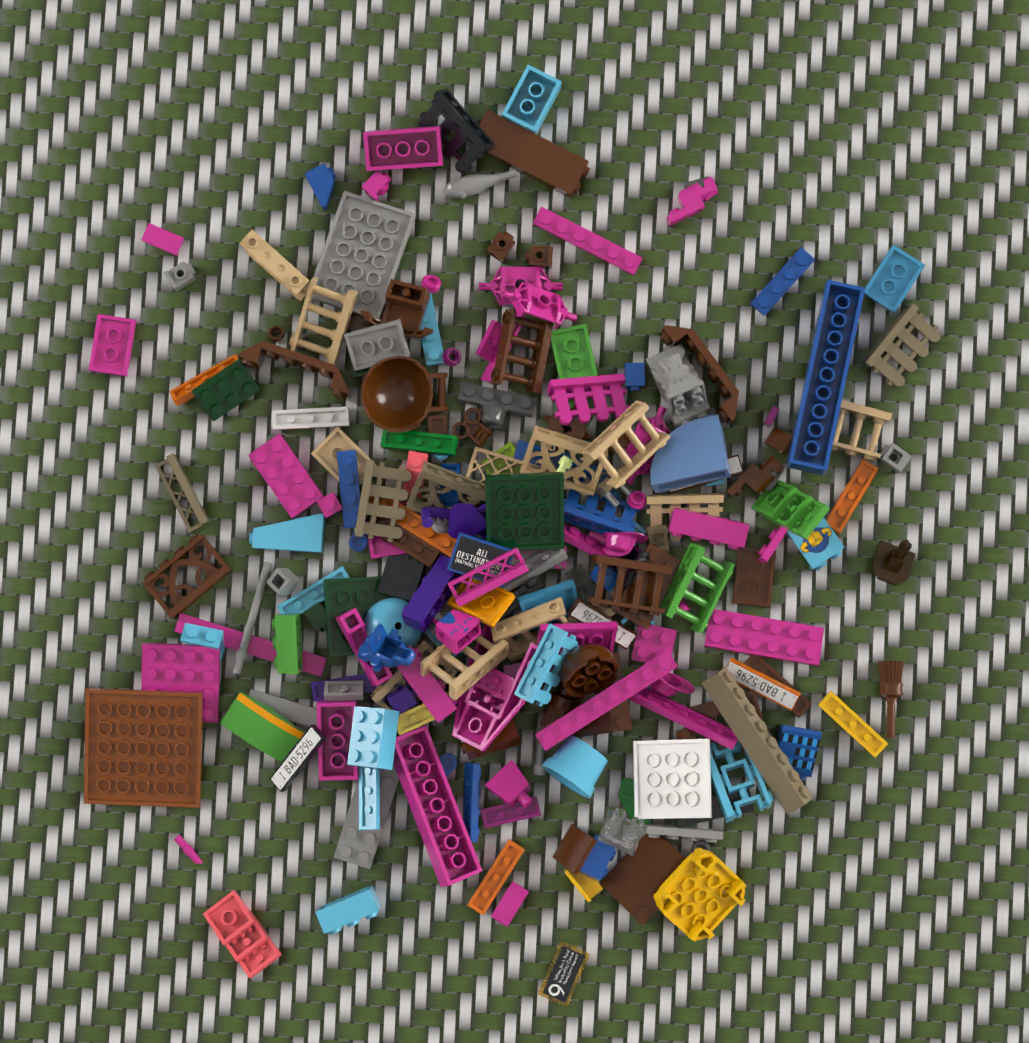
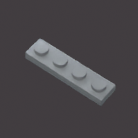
(690, 833)

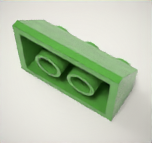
(288, 643)

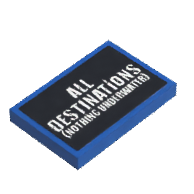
(473, 552)

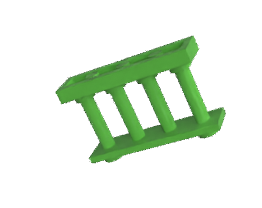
(681, 580)

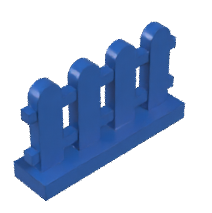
(595, 520)

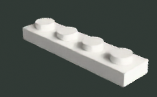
(310, 418)

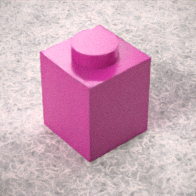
(330, 505)

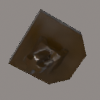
(893, 562)

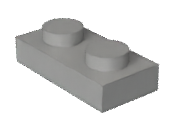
(343, 690)

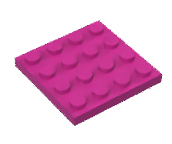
(183, 669)

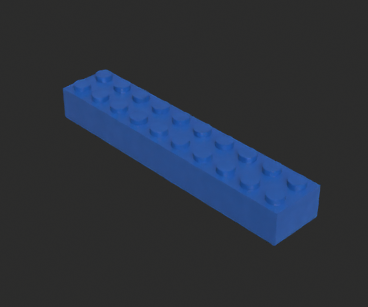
(825, 377)

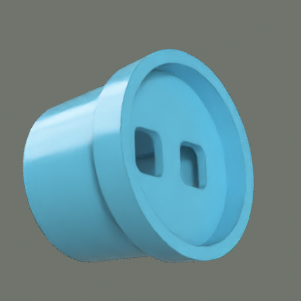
(576, 766)

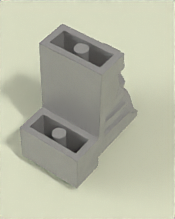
(679, 385)

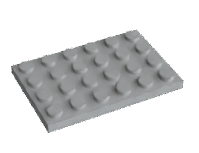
(363, 252)

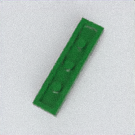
(420, 442)

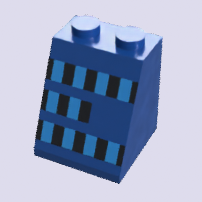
(800, 747)

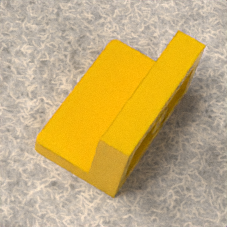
(585, 885)

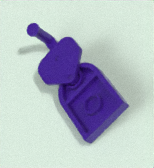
(461, 516)

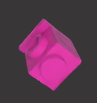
(376, 185)

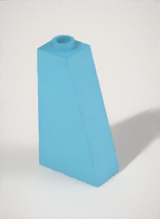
(299, 535)

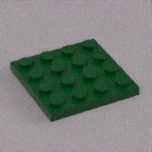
(525, 510)
(342, 596)

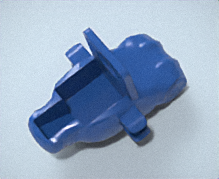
(385, 650)

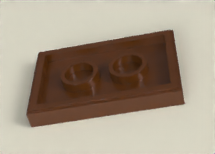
(752, 578)

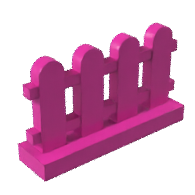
(588, 387)

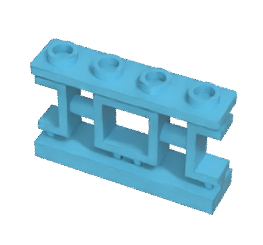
(720, 782)

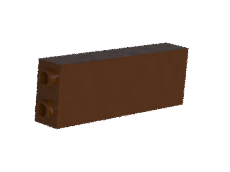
(534, 155)

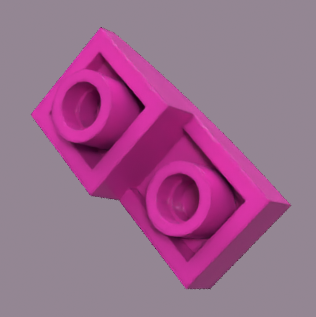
(509, 904)

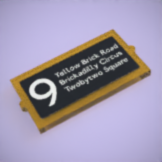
(563, 973)

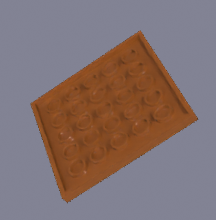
(143, 747)

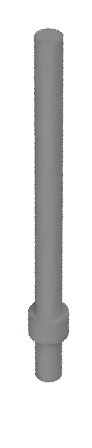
(242, 653)

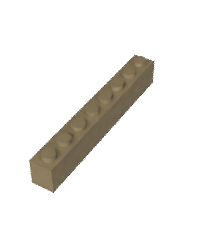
(757, 740)

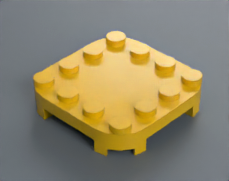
(700, 894)

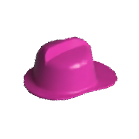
(622, 543)
(671, 684)

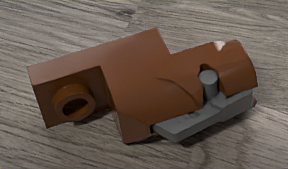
(758, 478)

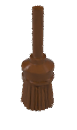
(891, 689)
(558, 707)

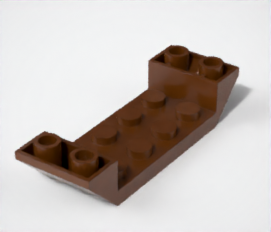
(673, 335)
(255, 356)

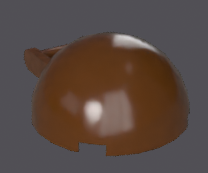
(400, 393)

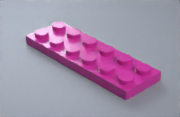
(764, 637)

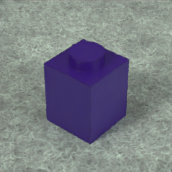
(402, 698)

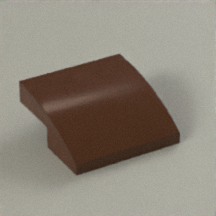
(574, 849)

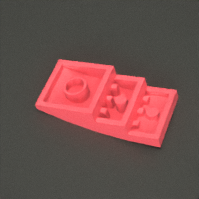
(242, 934)

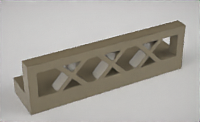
(188, 490)

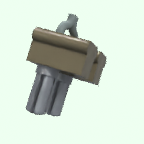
(603, 490)

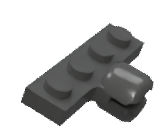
(496, 403)

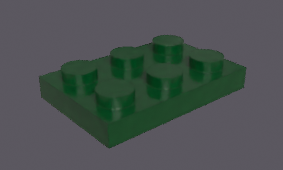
(226, 390)

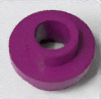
(456, 355)

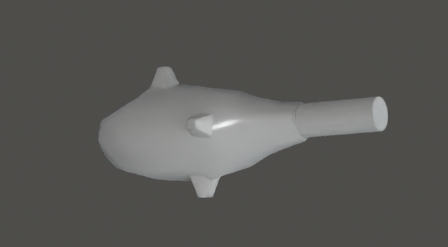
(474, 184)

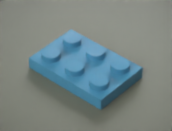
(893, 279)
(565, 590)

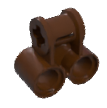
(474, 429)

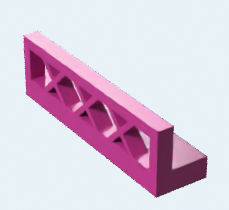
(491, 583)

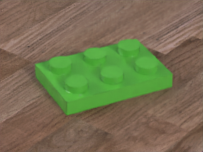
(573, 352)

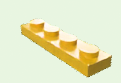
(852, 724)

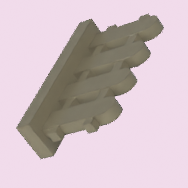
(892, 349)
(378, 491)

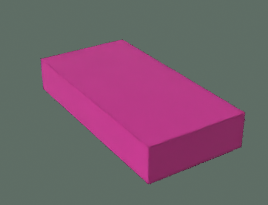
(162, 239)

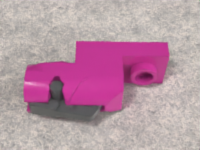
(692, 199)

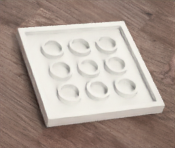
(672, 779)

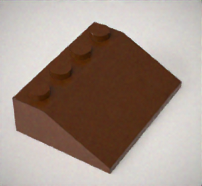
(612, 721)
(639, 876)

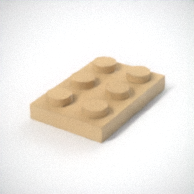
(335, 442)

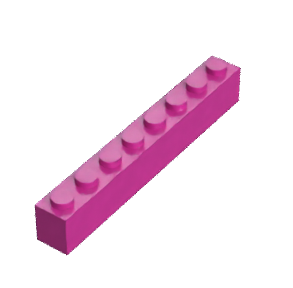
(606, 700)

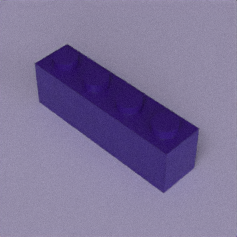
(430, 596)

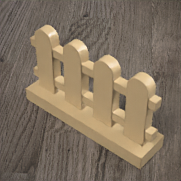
(676, 500)

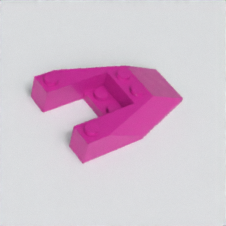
(489, 702)

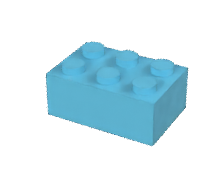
(532, 99)
(373, 738)
(348, 910)

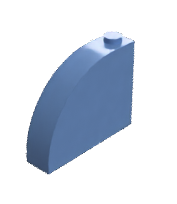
(691, 456)

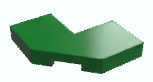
(626, 796)

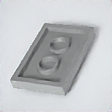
(376, 343)

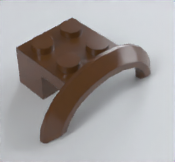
(405, 303)

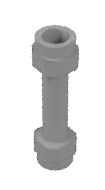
(538, 770)

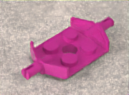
(508, 276)
(528, 300)
(659, 425)

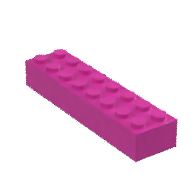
(434, 807)

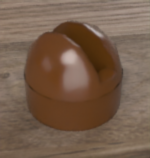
(276, 330)

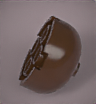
(588, 670)

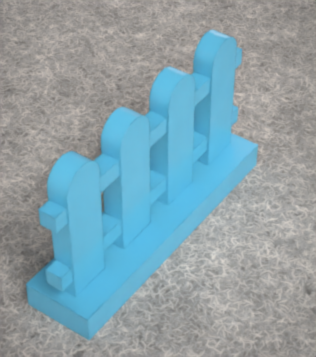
(540, 664)

